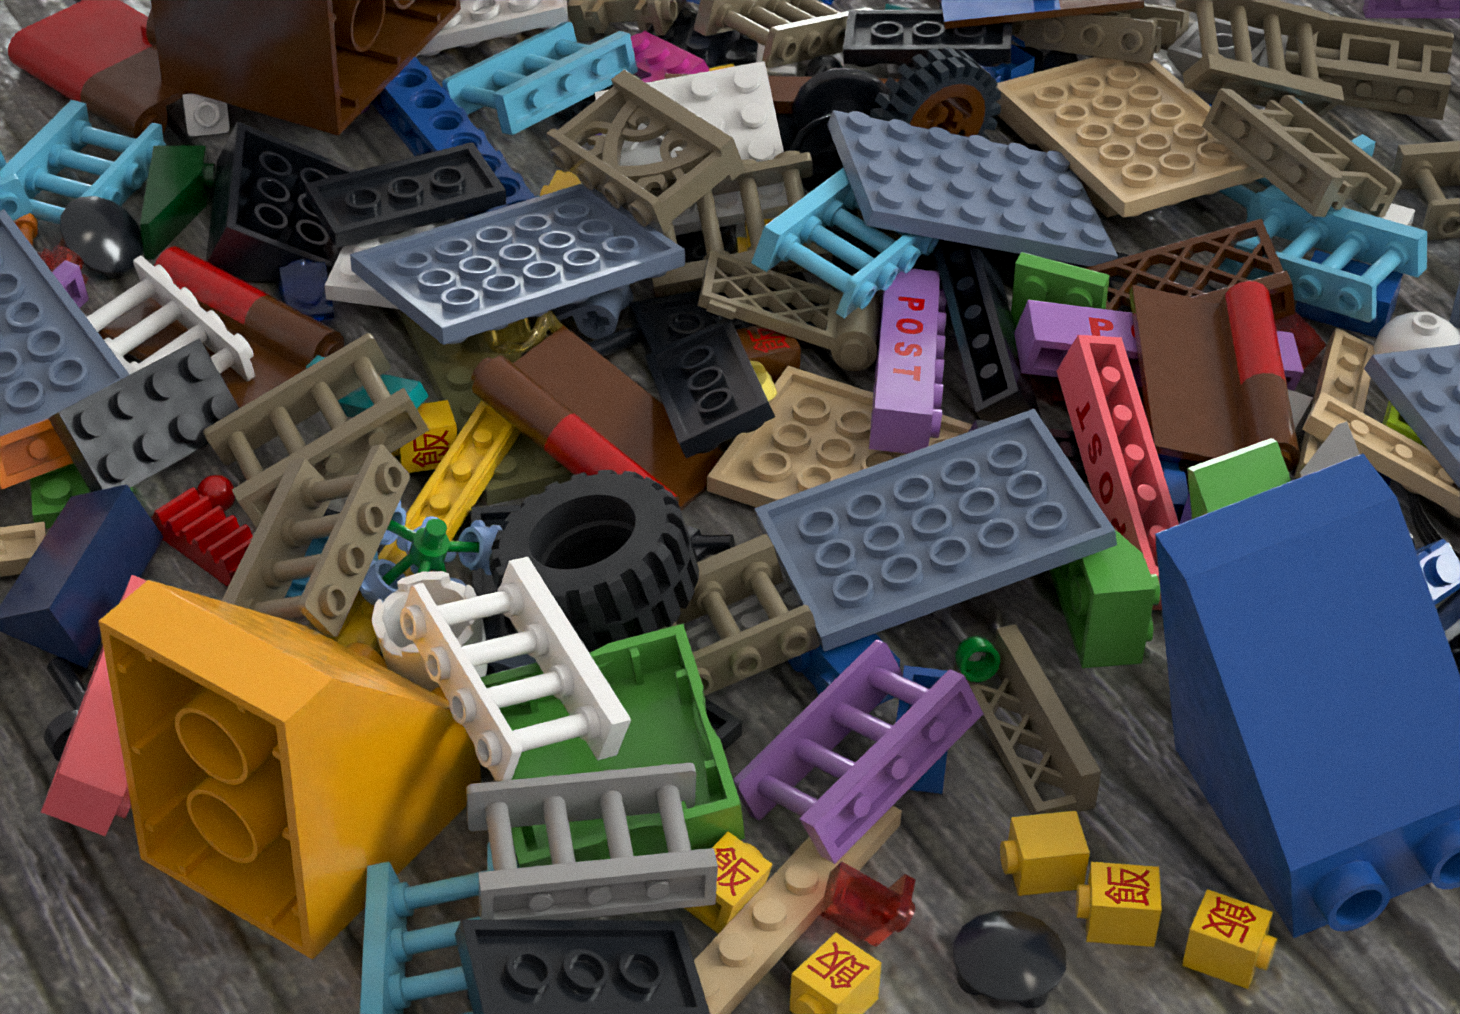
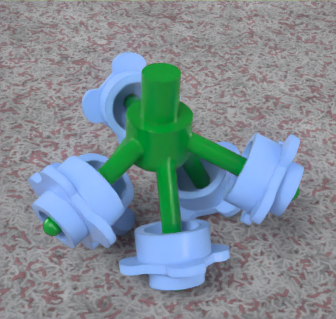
(426, 551)

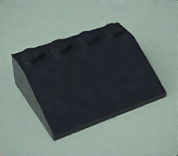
(262, 207)

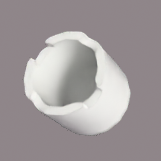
(401, 653)

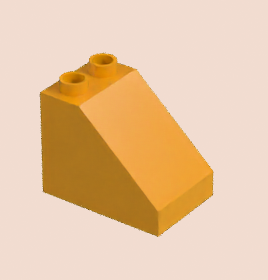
(275, 759)

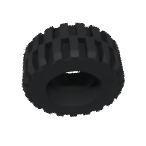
(607, 553)

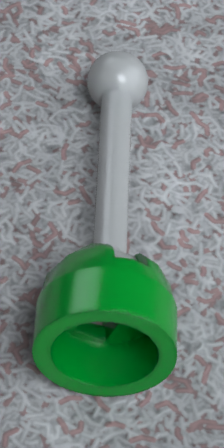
(969, 652)

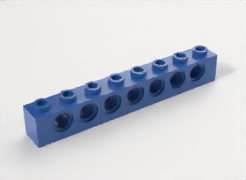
(431, 121)

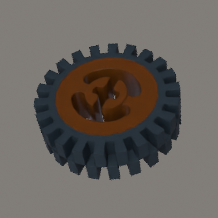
(942, 93)

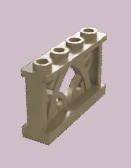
(705, 159)

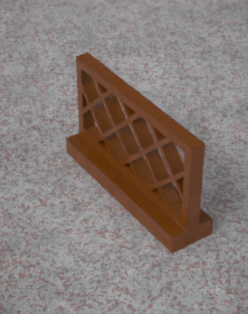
(1222, 245)

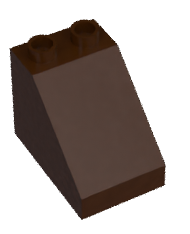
(292, 57)

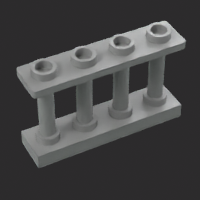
(598, 886)

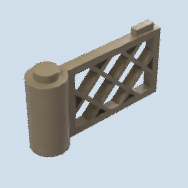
(850, 339)

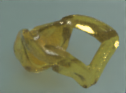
(503, 340)

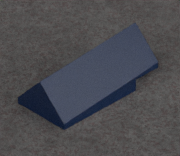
(80, 573)

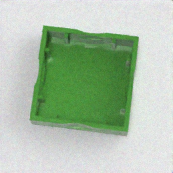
(668, 725)

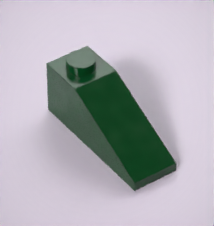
(174, 194)

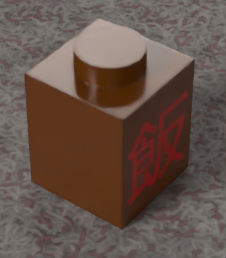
(770, 349)

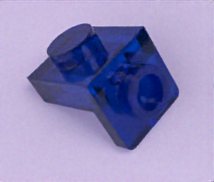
(304, 288)

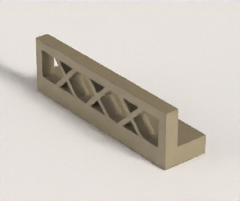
(1049, 731)

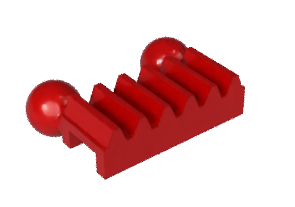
(201, 532)

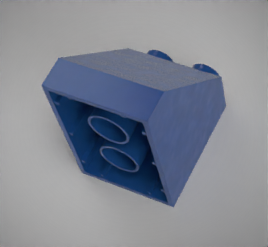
(1316, 694)

